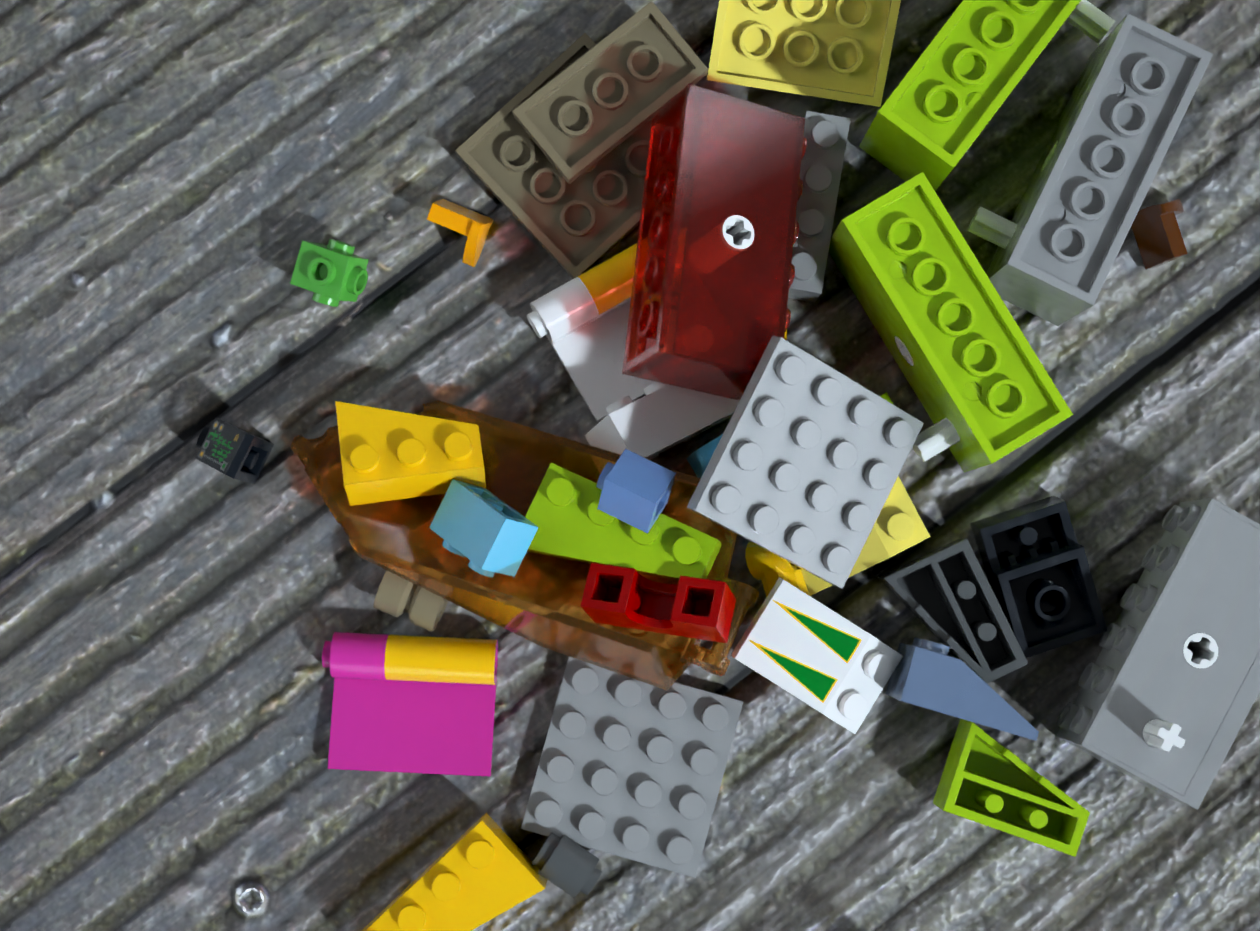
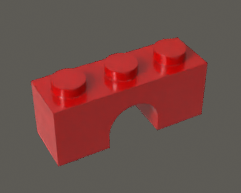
(686, 609)

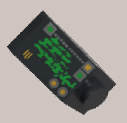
(233, 450)

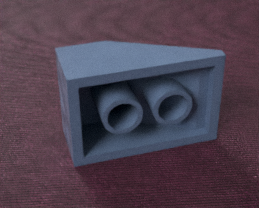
(949, 686)

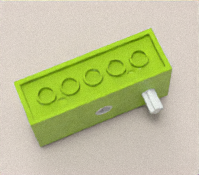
(967, 79)
(945, 327)

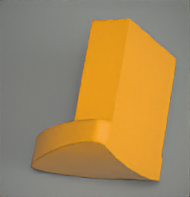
(464, 222)

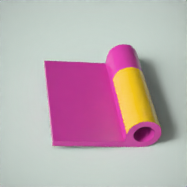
(412, 703)

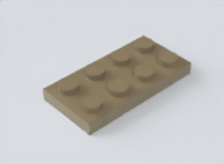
(609, 92)

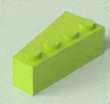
(580, 532)

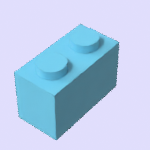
(483, 529)

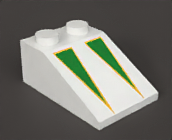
(816, 655)

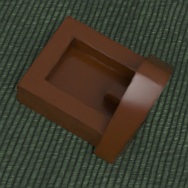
(1159, 233)

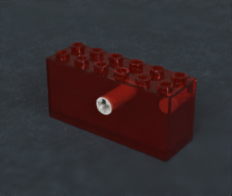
(714, 241)

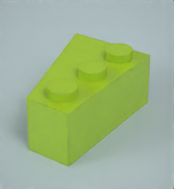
(1003, 792)

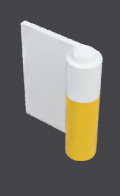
(589, 330)

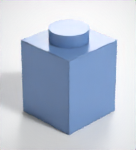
(635, 490)

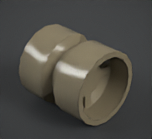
(401, 596)

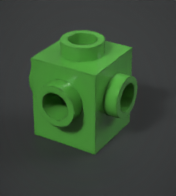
(330, 272)

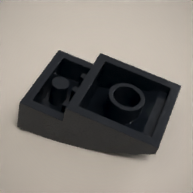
(1040, 575)

